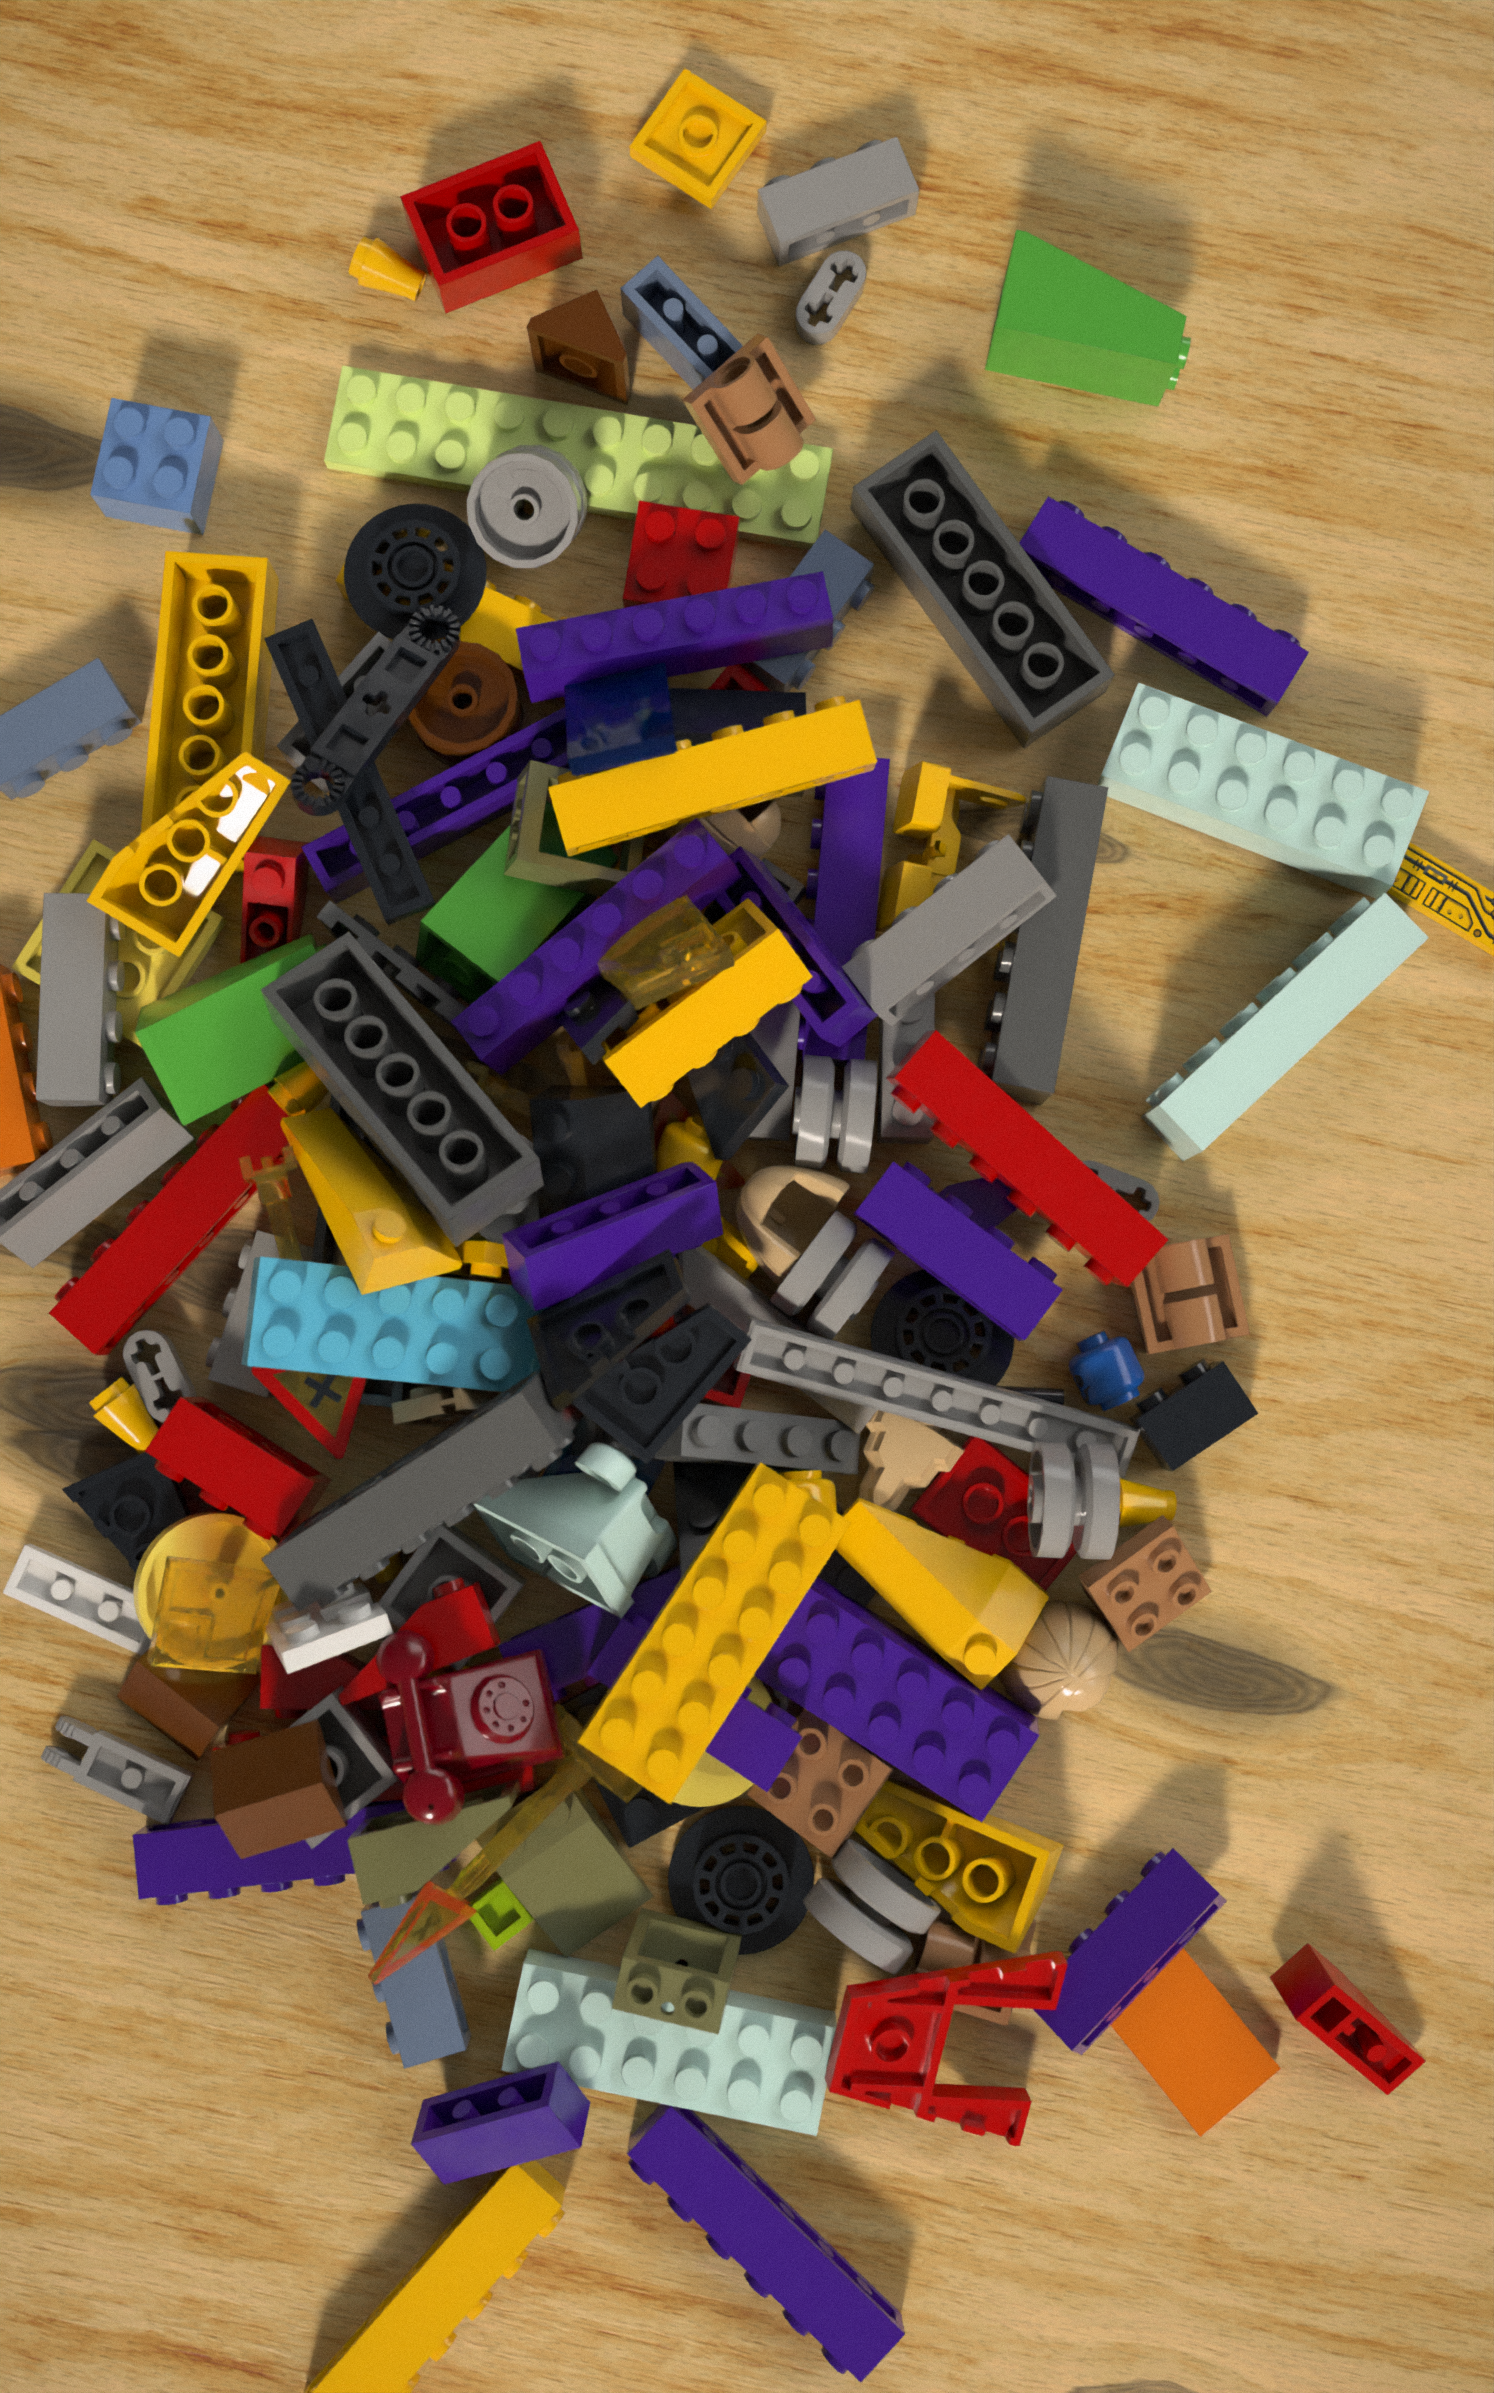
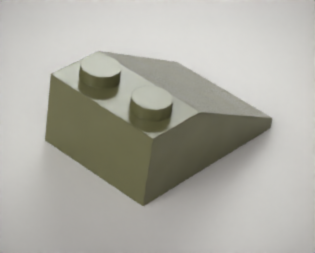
(401, 1854)
(570, 1871)

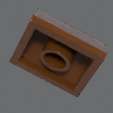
(581, 347)
(187, 1703)
(276, 1790)

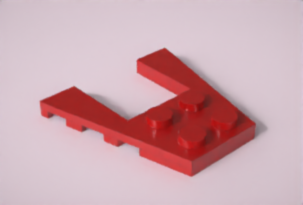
(897, 2029)

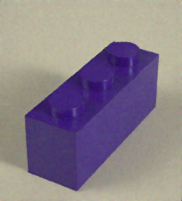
(501, 2123)

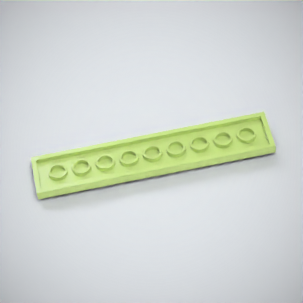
(451, 431)

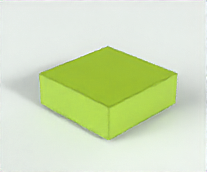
(499, 1914)

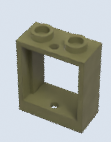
(523, 853)
(654, 1975)

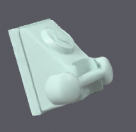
(584, 1528)

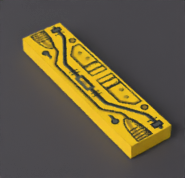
(1446, 897)

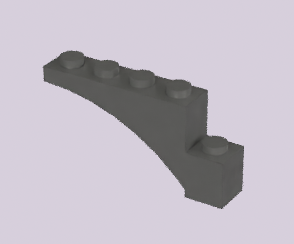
(746, 1438)

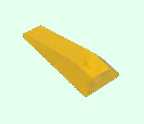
(182, 862)
(368, 1207)
(956, 1597)
(980, 1872)

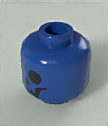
(1106, 1371)

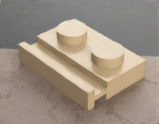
(439, 1407)

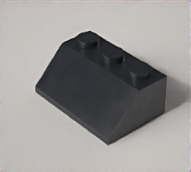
(708, 710)
(589, 1143)

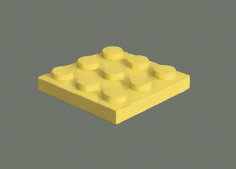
(148, 967)

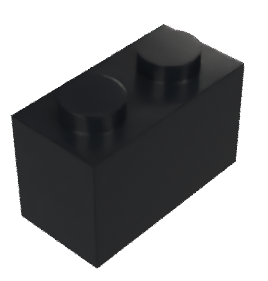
(1192, 1414)

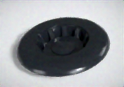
(413, 568)
(941, 1331)
(742, 1878)

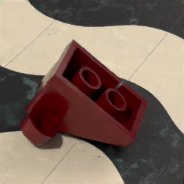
(462, 1722)

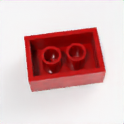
(492, 226)
(236, 1467)

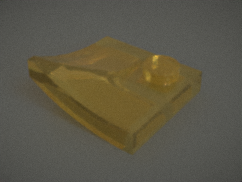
(665, 954)
(211, 1616)

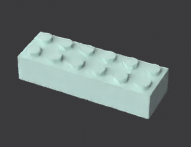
(1262, 791)
(1290, 1021)
(757, 2070)

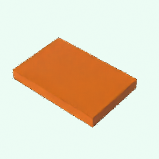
(1194, 2044)

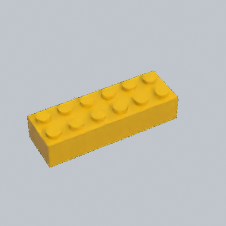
(208, 673)
(713, 1632)

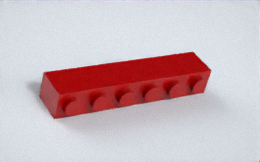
(1026, 1159)
(173, 1227)

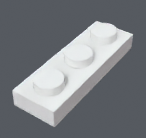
(77, 1597)

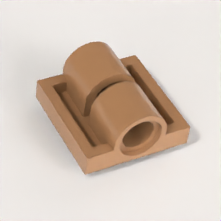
(751, 411)
(1190, 1296)
(1145, 1583)
(824, 1784)
(949, 1946)

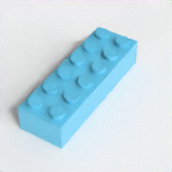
(414, 1332)

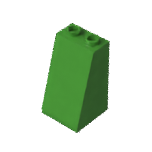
(1083, 328)
(499, 920)
(218, 1034)

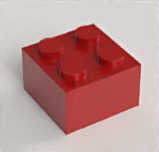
(679, 553)

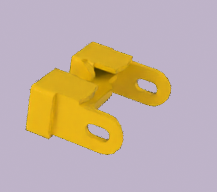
(931, 808)

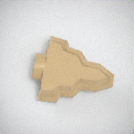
(903, 1457)

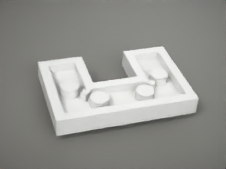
(327, 1631)

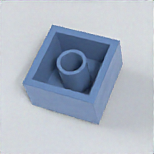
(157, 466)

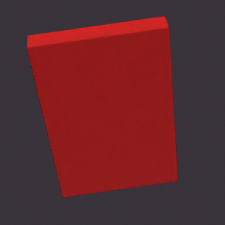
(987, 1508)

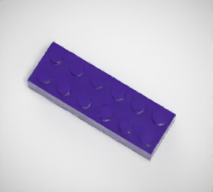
(899, 1699)

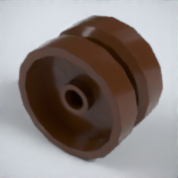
(495, 711)

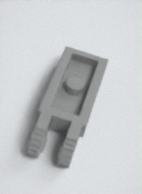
(121, 1770)

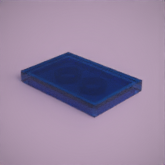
(619, 719)

